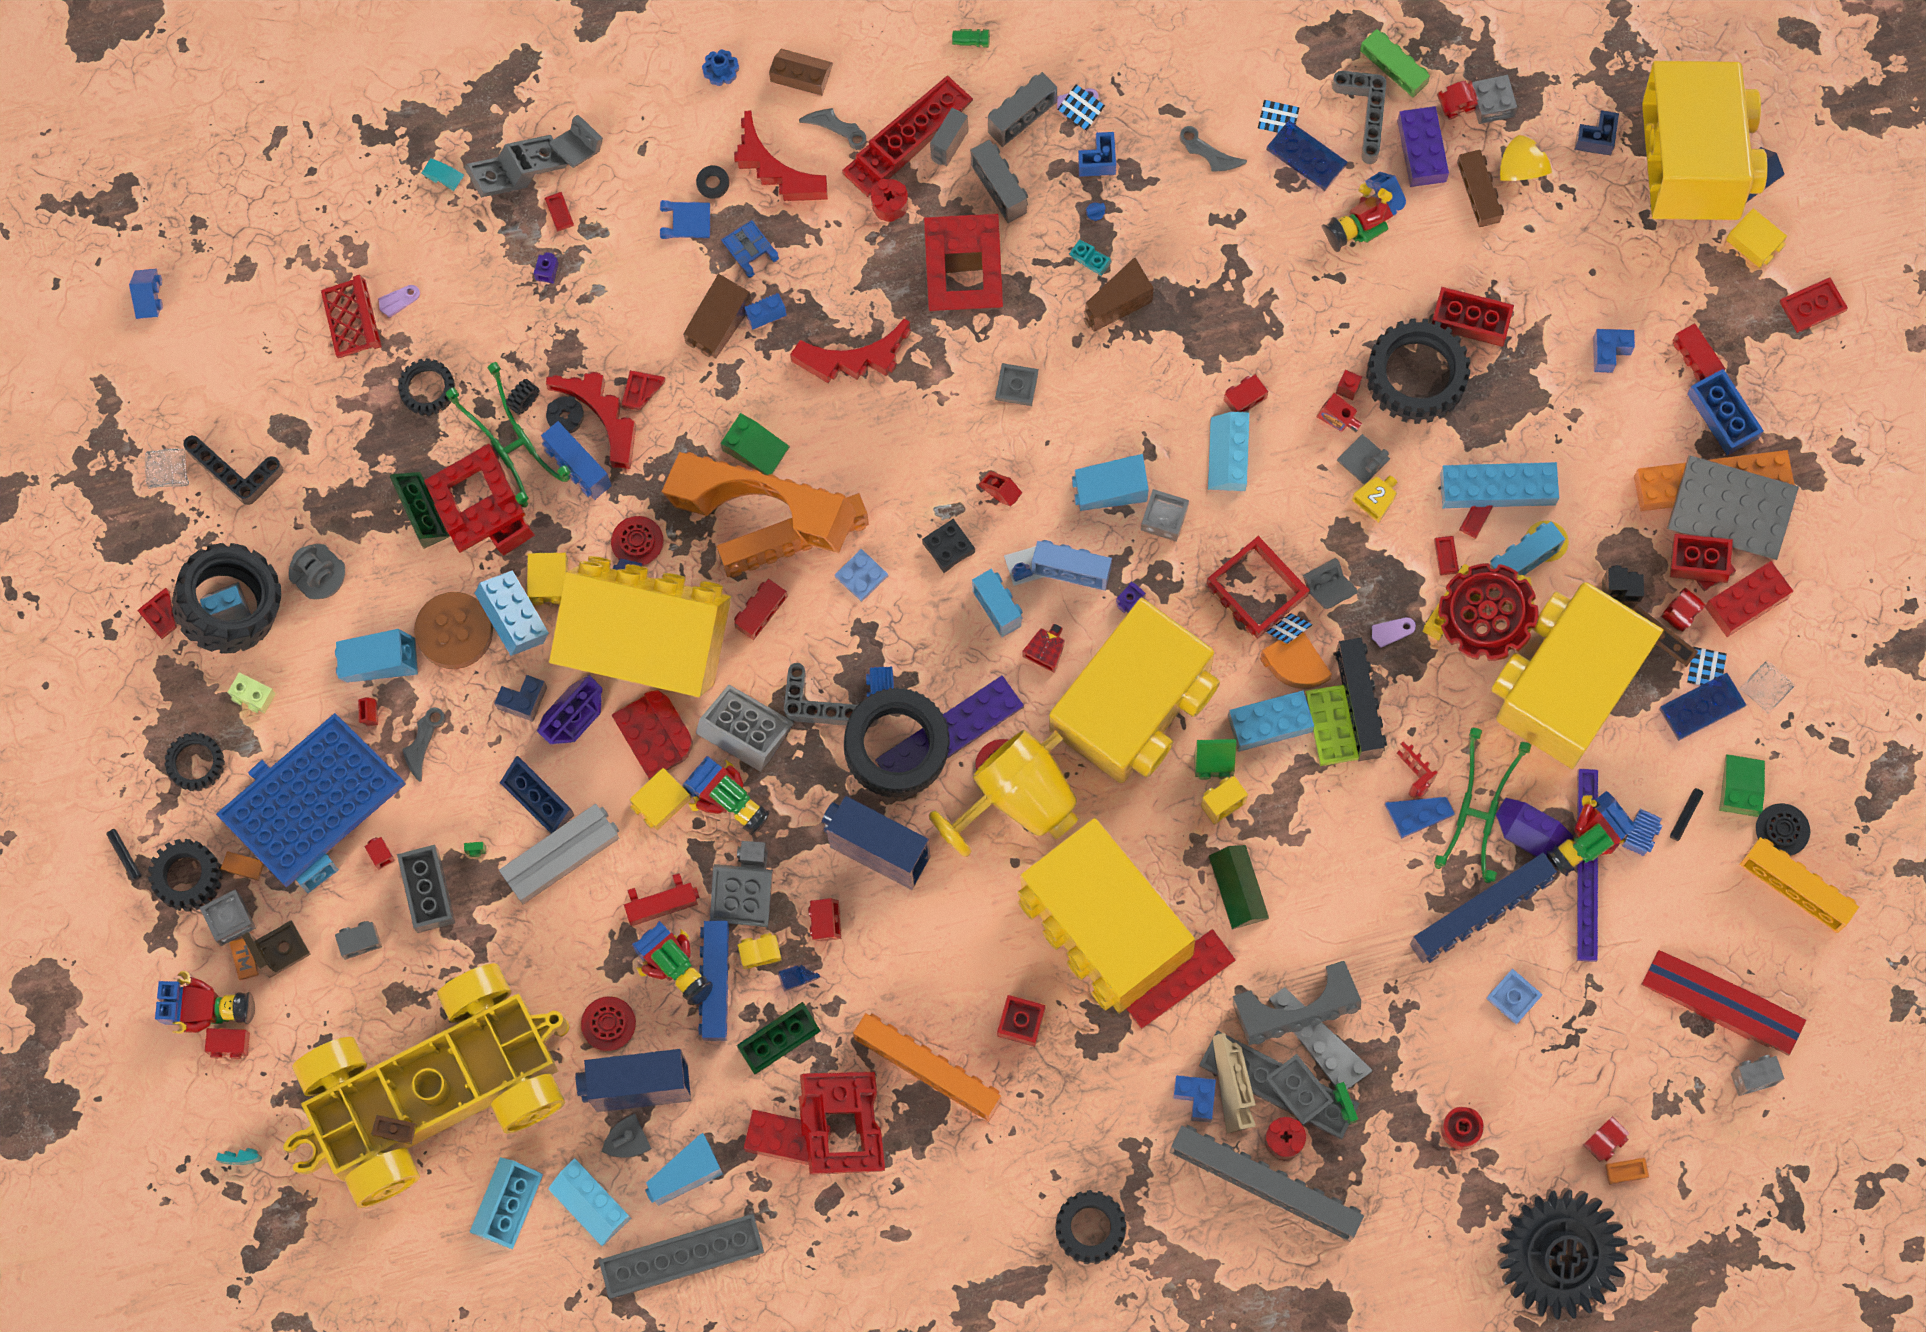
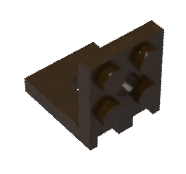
(267, 953)

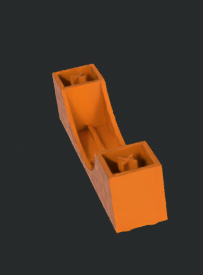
(704, 485)

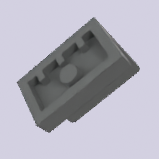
(577, 143)

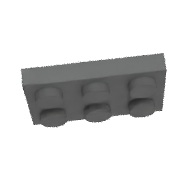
(1299, 1089)

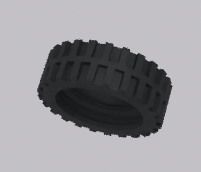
(1428, 335)

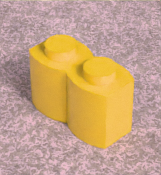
(759, 951)

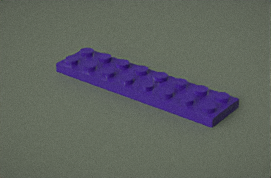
(965, 724)

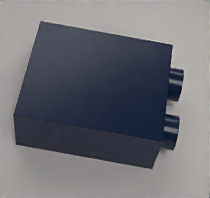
(876, 841)
(634, 1080)

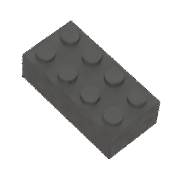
(1022, 109)
(999, 181)
(426, 888)

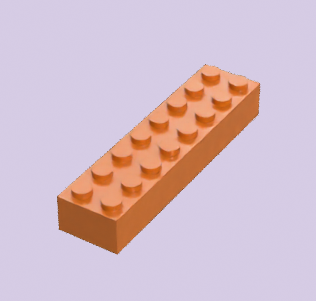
(1659, 484)
(775, 542)
(927, 1067)

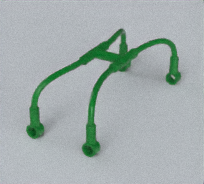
(563, 472)
(1440, 861)

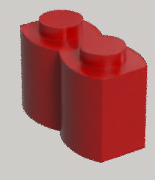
(1606, 1139)

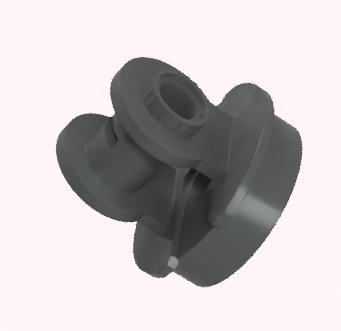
(316, 571)

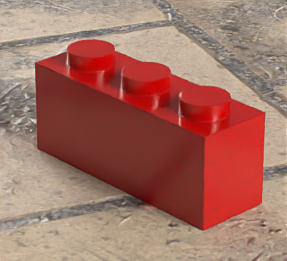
(1697, 352)
(760, 609)

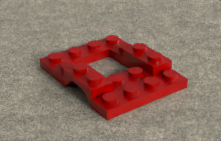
(963, 235)
(485, 516)
(840, 1095)

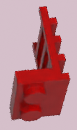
(1425, 775)

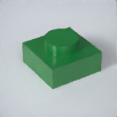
(475, 849)

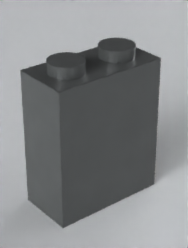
(949, 137)

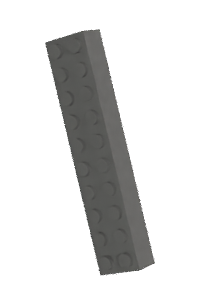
(1266, 1183)

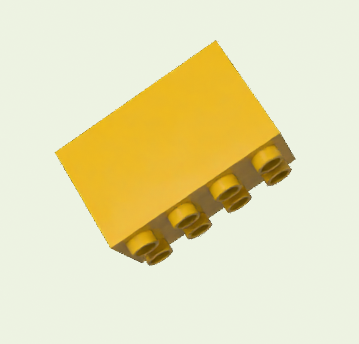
(640, 626)
(1104, 917)

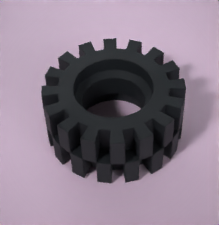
(522, 396)

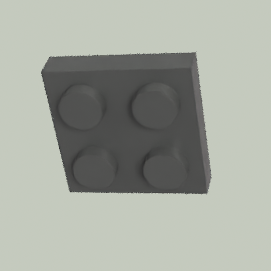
(1016, 384)

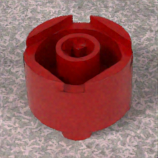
(1458, 98)
(889, 190)
(1683, 609)
(1292, 1129)
(1459, 1139)

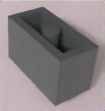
(358, 940)

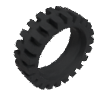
(415, 369)
(178, 746)

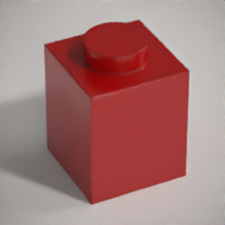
(1349, 385)
(379, 852)

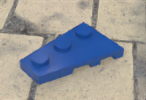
(1418, 814)

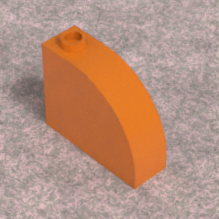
(1296, 663)

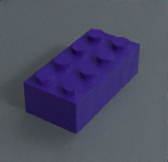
(1423, 146)

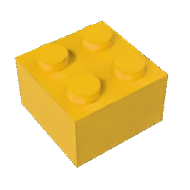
(1224, 799)

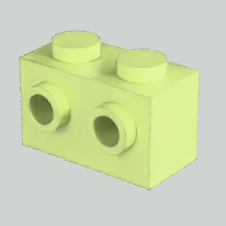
(251, 693)

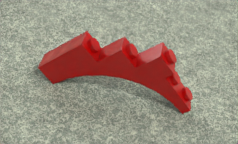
(792, 183)
(854, 362)
(607, 408)

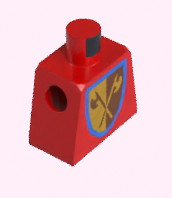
(1339, 414)

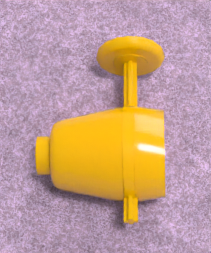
(1022, 784)

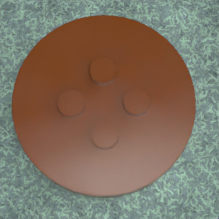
(453, 630)

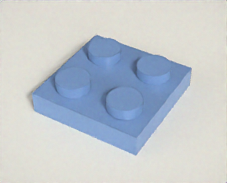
(861, 575)
(1514, 996)

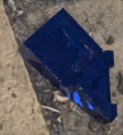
(796, 976)

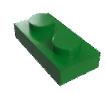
(1342, 1096)

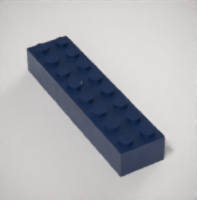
(1482, 908)

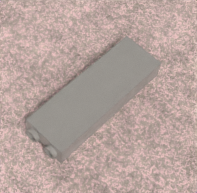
(560, 853)

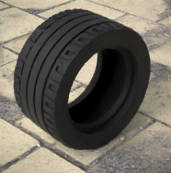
(896, 702)

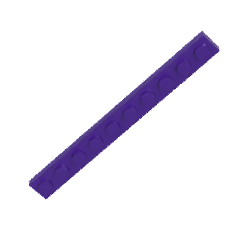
(1587, 880)

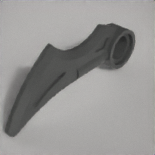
(827, 119)
(1217, 160)
(416, 751)

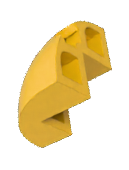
(1523, 161)

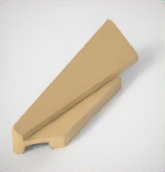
(1234, 1084)

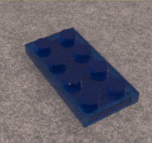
(1306, 155)
(1702, 706)

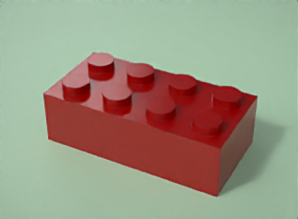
(1473, 316)
(1749, 599)
(777, 1137)

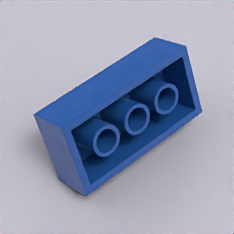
(1725, 412)
(583, 468)

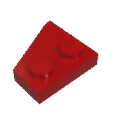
(640, 389)
(159, 613)

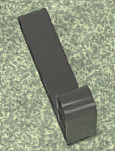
(1372, 110)
(804, 706)

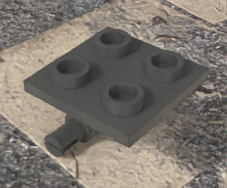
(1363, 459)

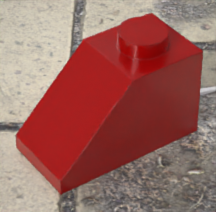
(1001, 488)

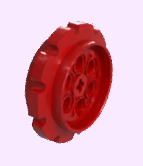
(1494, 642)

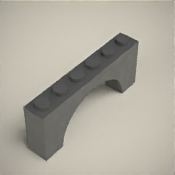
(1263, 1022)

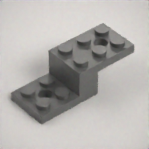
(514, 166)

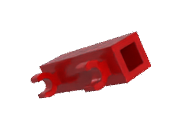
(662, 903)

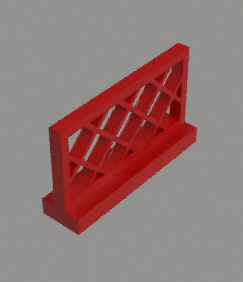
(366, 316)

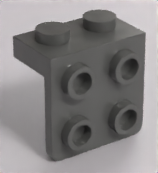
(1329, 584)

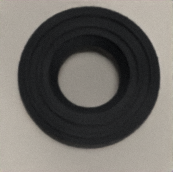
(718, 191)

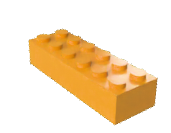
(1799, 885)

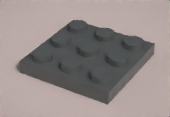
(741, 895)

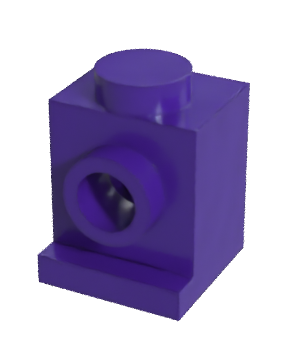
(546, 273)
(1135, 592)

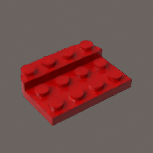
(654, 732)

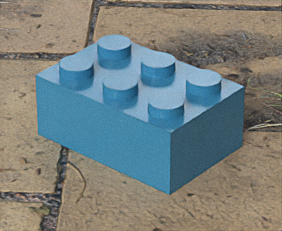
(997, 602)

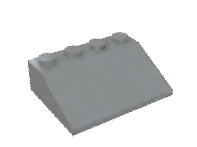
(744, 727)

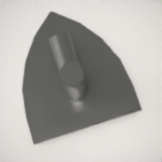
(626, 1139)

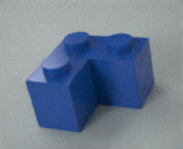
(1099, 161)
(144, 293)
(1608, 344)
(1199, 1091)

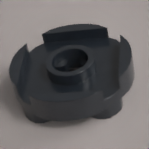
(567, 404)

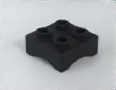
(948, 545)

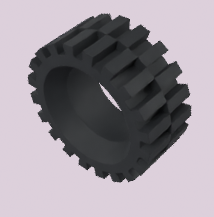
(201, 891)
(1082, 1252)

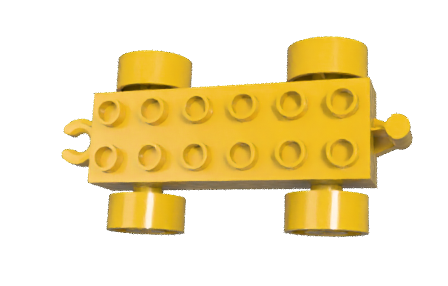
(482, 1062)

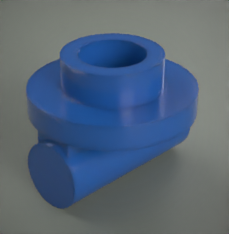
(1095, 211)
(1021, 571)
(259, 769)

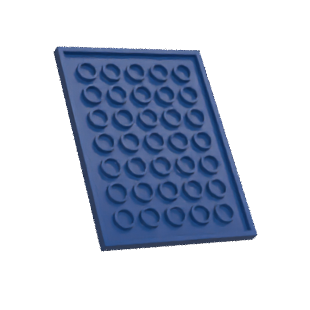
(310, 799)

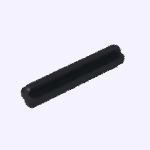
(1686, 814)
(123, 854)

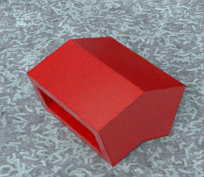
(368, 711)

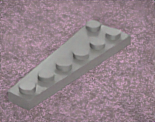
(1327, 1050)

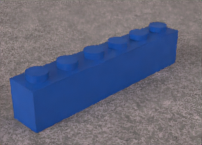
(715, 968)

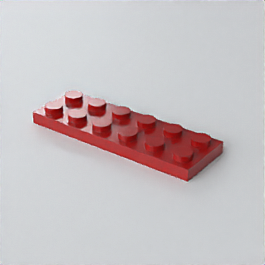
(1208, 960)

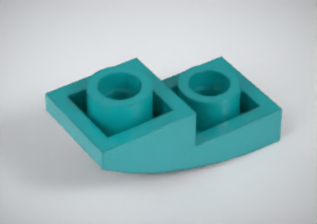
(443, 173)
(1090, 258)
(245, 1157)

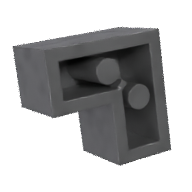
(752, 854)

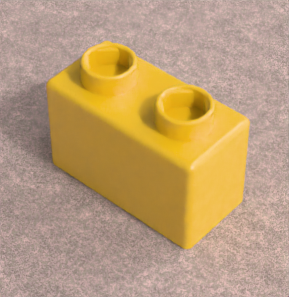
(1700, 140)
(1576, 673)
(1134, 692)

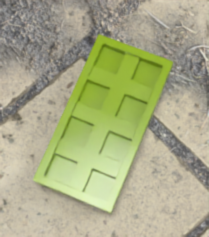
(1332, 725)

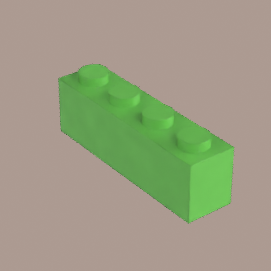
(1395, 63)

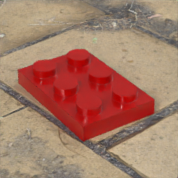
(1813, 305)

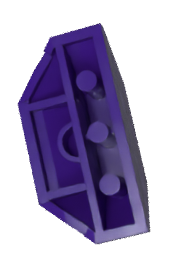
(572, 712)
(1530, 827)

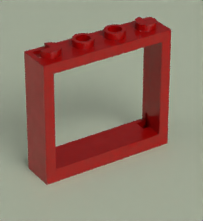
(1279, 567)

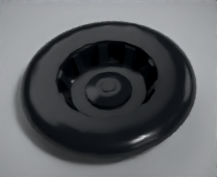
(1784, 827)

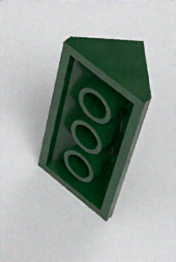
(419, 508)
(1238, 886)
(778, 1038)

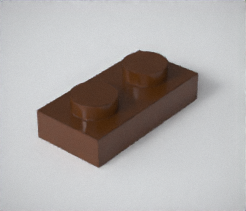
(394, 1129)

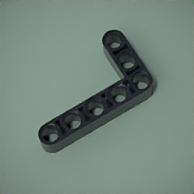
(228, 474)

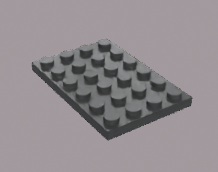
(1734, 506)

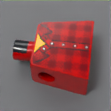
(1045, 648)

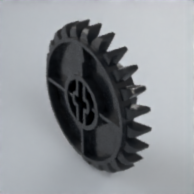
(1545, 1233)

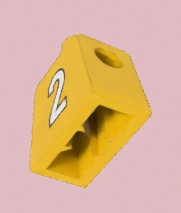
(1376, 496)

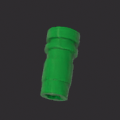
(967, 37)

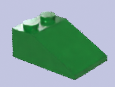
(754, 445)
(1215, 758)
(1743, 786)

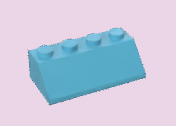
(1228, 451)
(588, 1202)
(506, 1203)

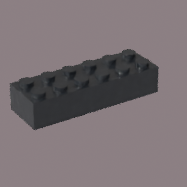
(1360, 698)

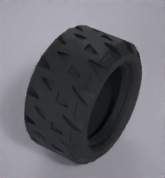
(234, 562)

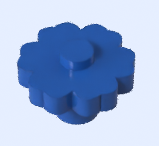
(720, 67)

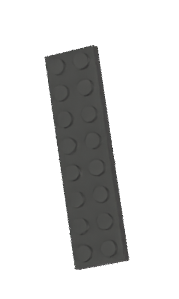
(1261, 1066)
(681, 1256)

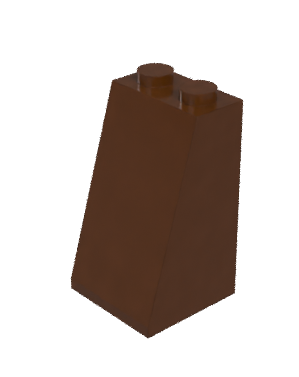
(1119, 297)
(717, 316)

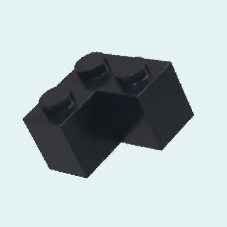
(1623, 585)

